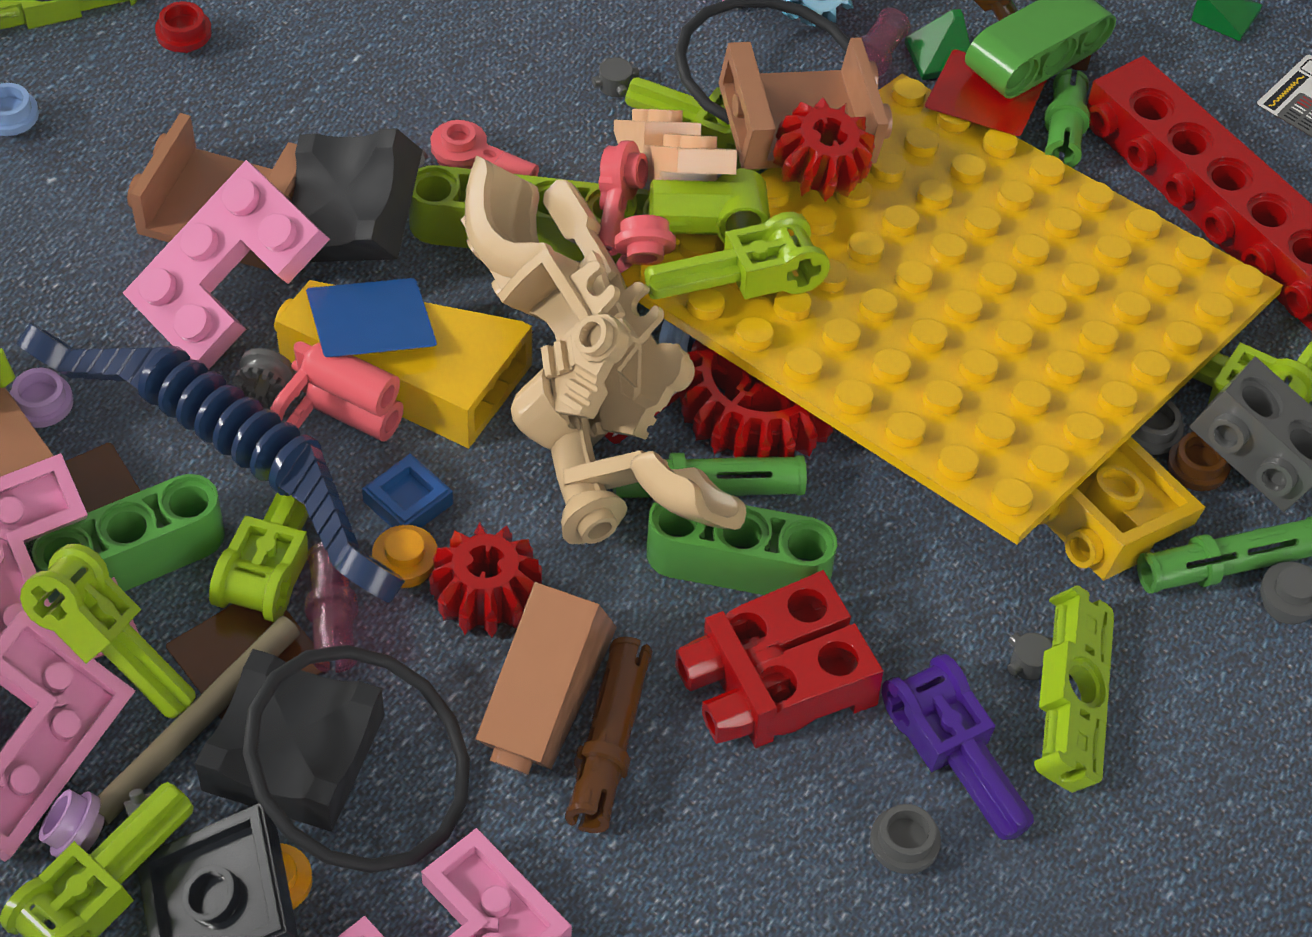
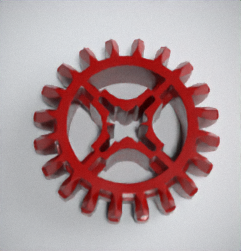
(756, 418)

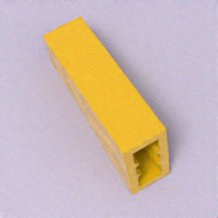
(442, 387)

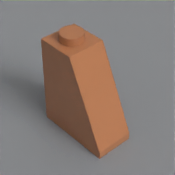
(544, 678)

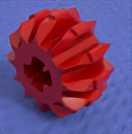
(823, 149)
(484, 579)

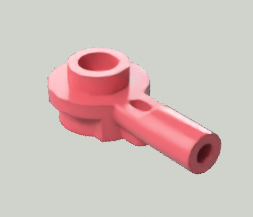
(460, 142)
(621, 175)
(643, 241)

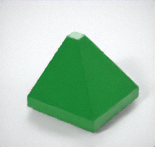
(1226, 16)
(935, 41)

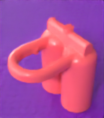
(342, 389)

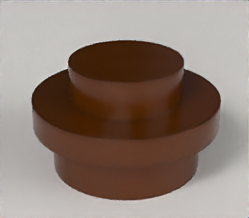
(1197, 464)

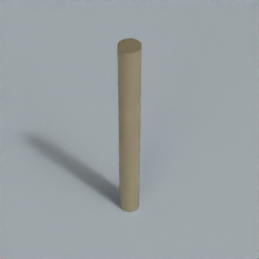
(190, 723)

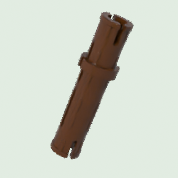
(604, 754)

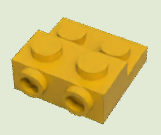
(1122, 512)

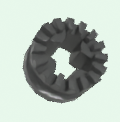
(264, 362)

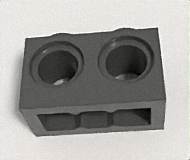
(1262, 433)

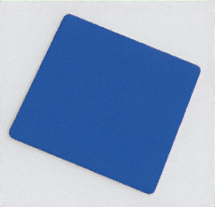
(370, 317)

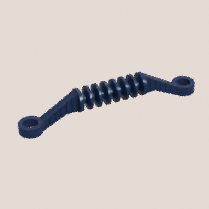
(236, 428)

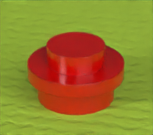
(183, 27)

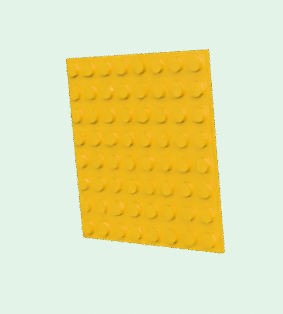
(979, 313)

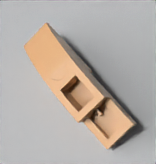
(675, 147)

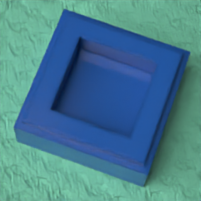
(407, 494)

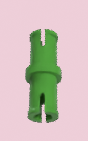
(1067, 117)

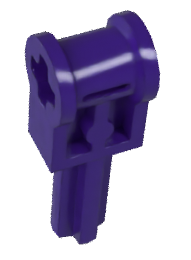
(953, 729)

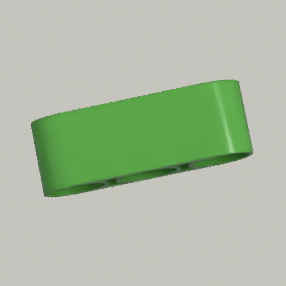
(1038, 43)
(156, 523)
(767, 564)

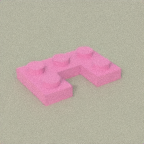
(238, 218)
(32, 505)
(68, 716)
(483, 895)

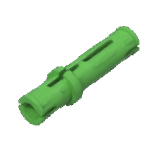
(783, 474)
(1169, 569)

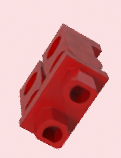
(781, 663)

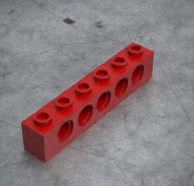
(1208, 176)

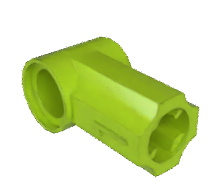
(711, 205)

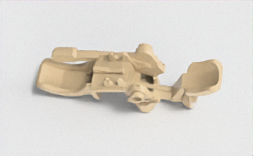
(602, 366)

